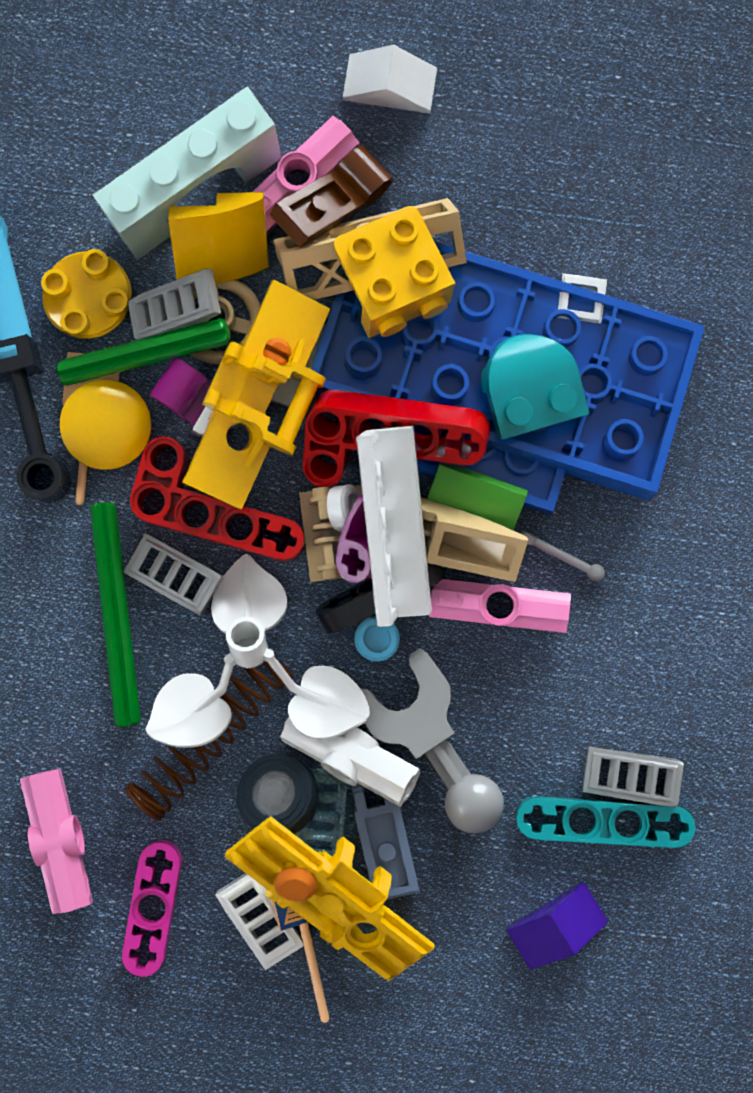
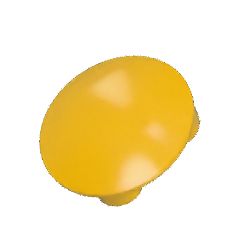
(86, 294)
(105, 424)

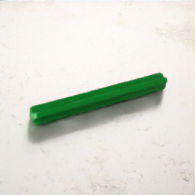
(115, 614)

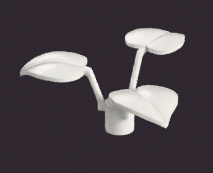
(243, 607)

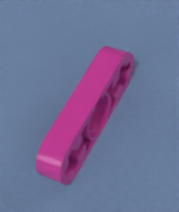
(158, 943)

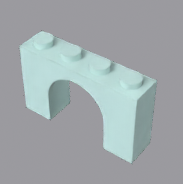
(230, 136)

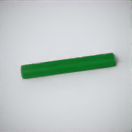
(144, 352)

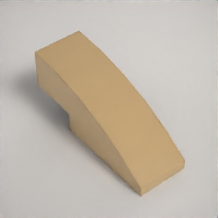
(471, 542)

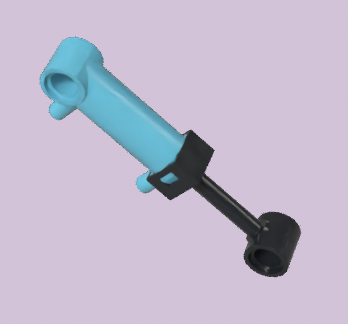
(17, 361)

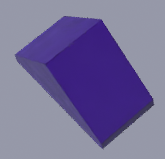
(558, 927)

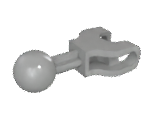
(472, 800)

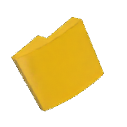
(220, 237)

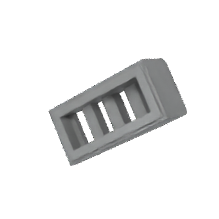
(149, 308)
(206, 591)
(672, 782)

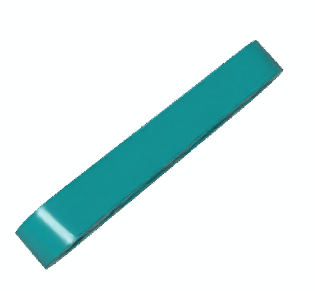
(604, 822)

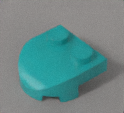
(532, 385)

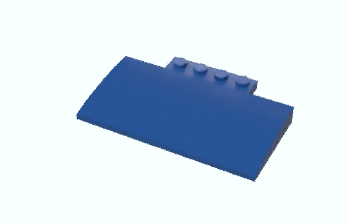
(629, 368)

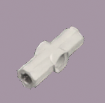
(360, 760)

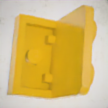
(395, 271)

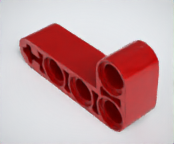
(353, 410)
(220, 513)

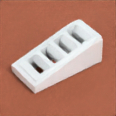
(227, 897)

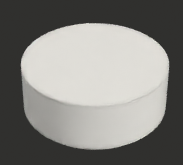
(339, 504)

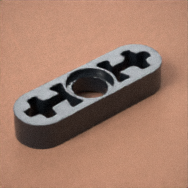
(358, 603)

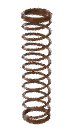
(146, 802)

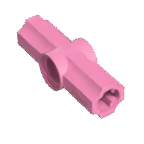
(315, 156)
(530, 610)
(56, 841)

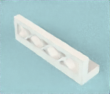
(394, 523)

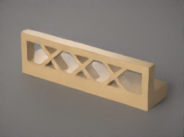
(438, 216)

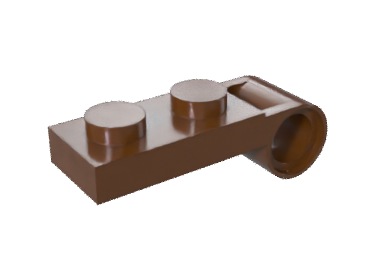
(332, 198)

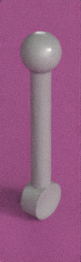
(594, 572)

